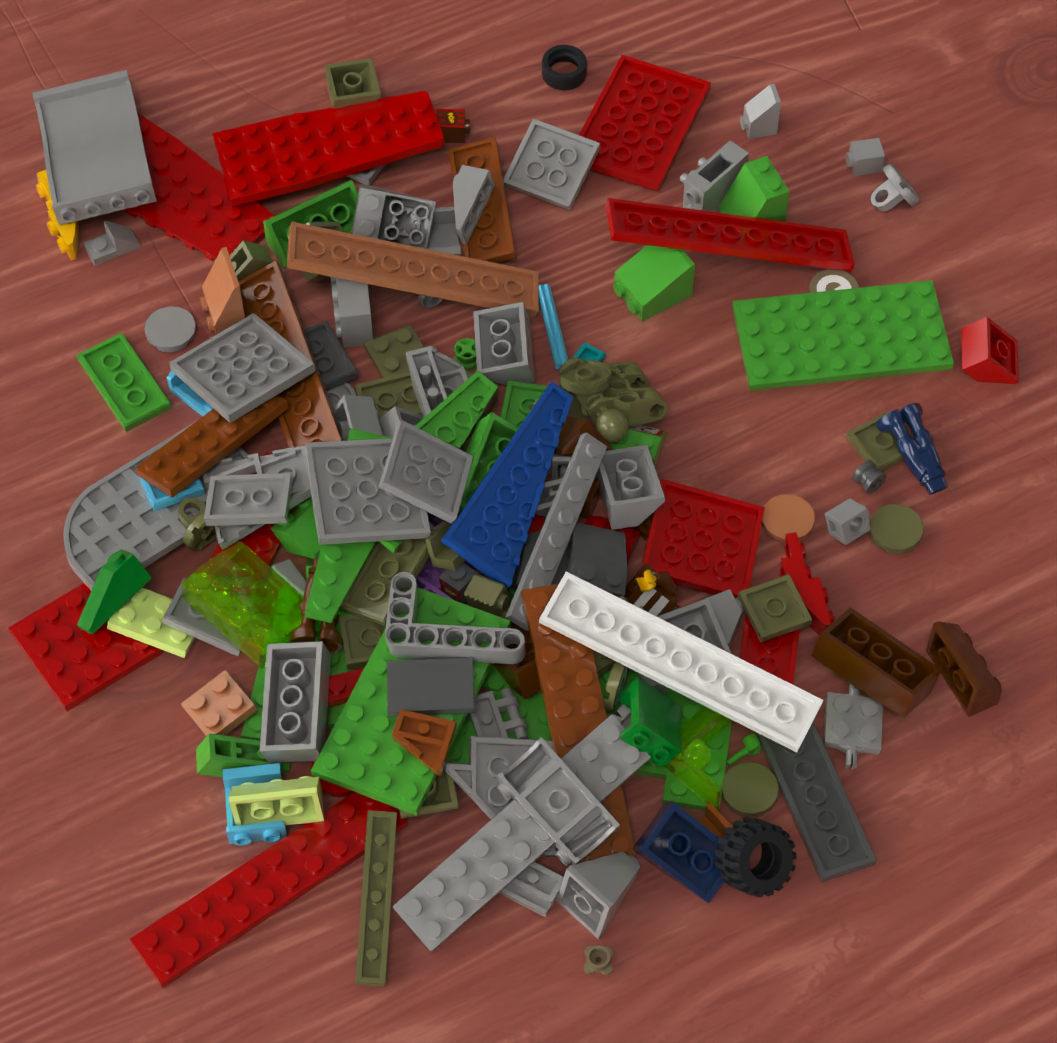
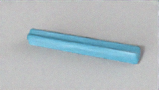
(552, 325)

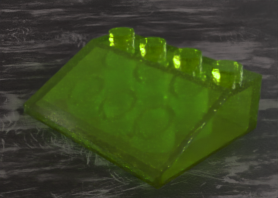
(245, 600)

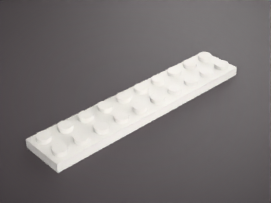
(681, 661)

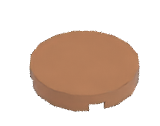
(788, 515)

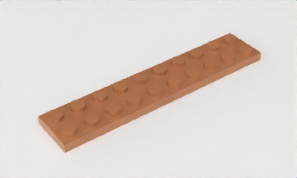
(410, 268)

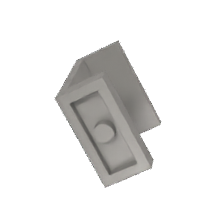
(443, 232)

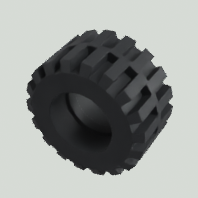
(774, 863)

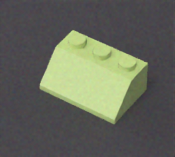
(278, 800)

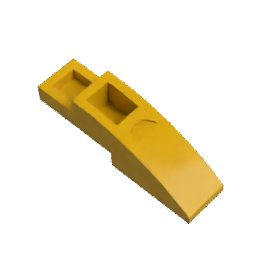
(67, 233)

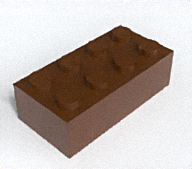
(876, 662)

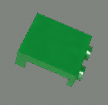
(654, 722)

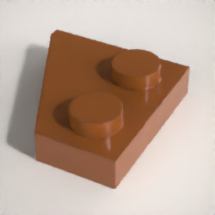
(425, 738)

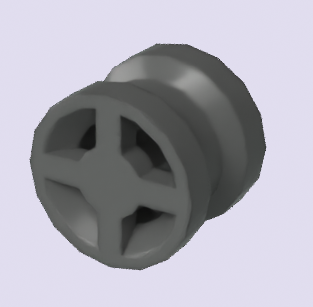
(869, 477)

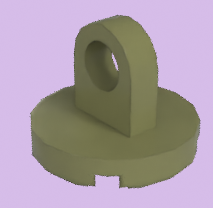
(197, 533)

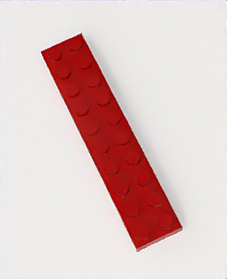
(728, 234)
(257, 889)

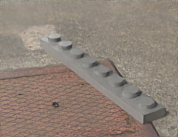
(559, 522)

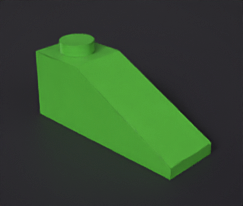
(229, 752)

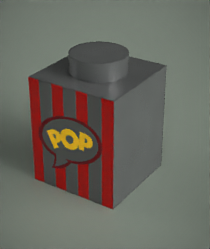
(456, 582)

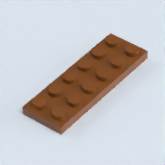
(493, 233)
(204, 446)

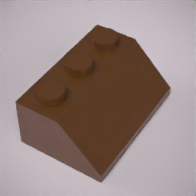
(963, 668)

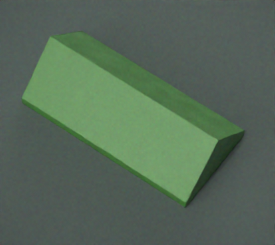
(331, 206)

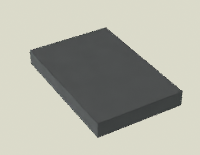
(330, 356)
(430, 686)

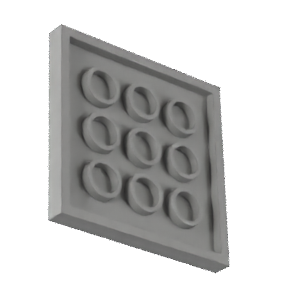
(242, 367)
(348, 495)

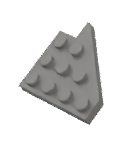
(486, 760)

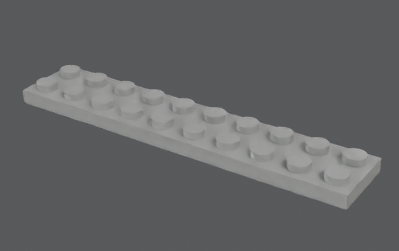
(510, 843)

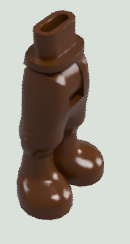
(306, 631)

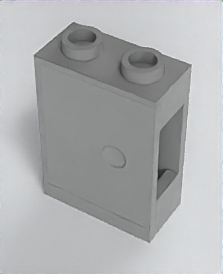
(711, 181)

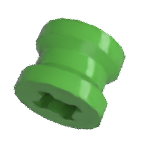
(464, 348)

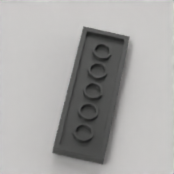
(819, 806)

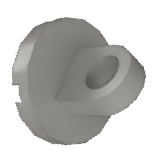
(895, 188)

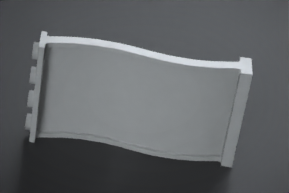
(93, 147)

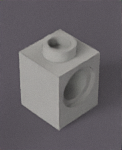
(848, 521)

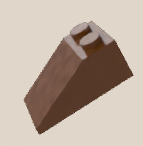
(523, 675)

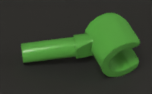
(752, 748)

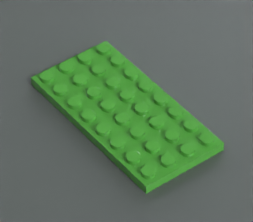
(841, 335)
(361, 744)

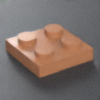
(219, 705)

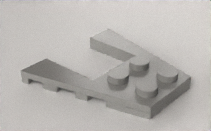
(281, 461)

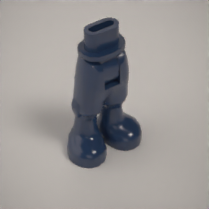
(917, 451)

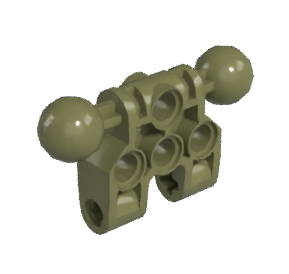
(623, 403)

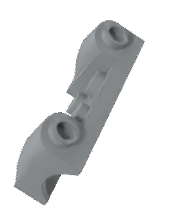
(557, 802)

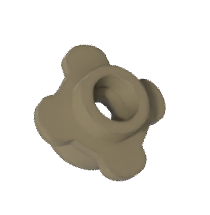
(592, 954)

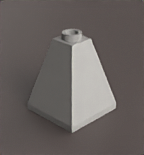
(597, 888)

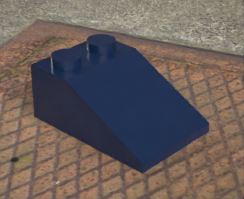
(682, 850)

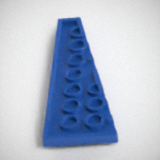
(500, 511)

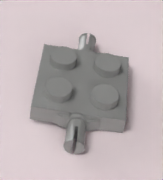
(852, 724)

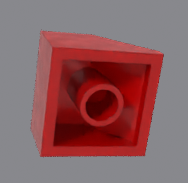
(989, 353)

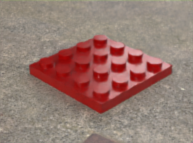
(703, 539)
(71, 659)

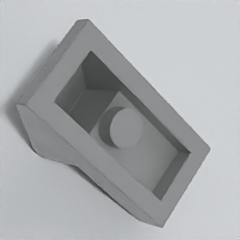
(116, 242)

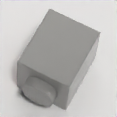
(865, 157)

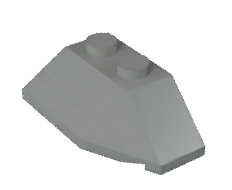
(433, 377)

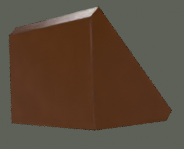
(571, 433)

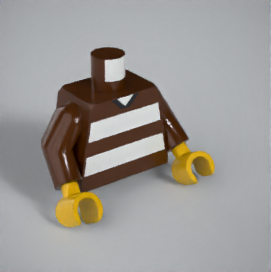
(652, 591)

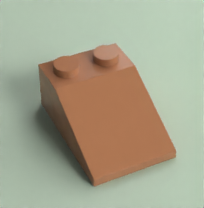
(222, 295)

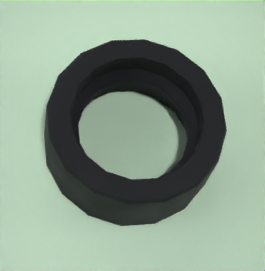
(564, 53)

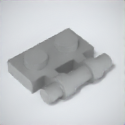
(487, 717)

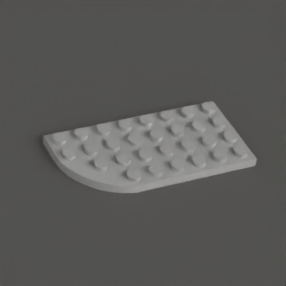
(119, 516)

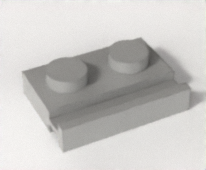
(535, 889)

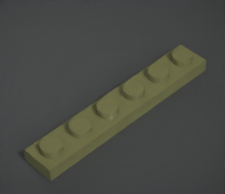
(376, 899)

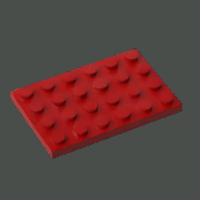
(643, 120)

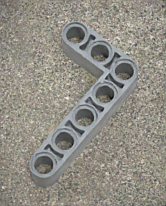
(443, 635)

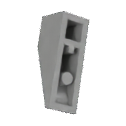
(471, 192)

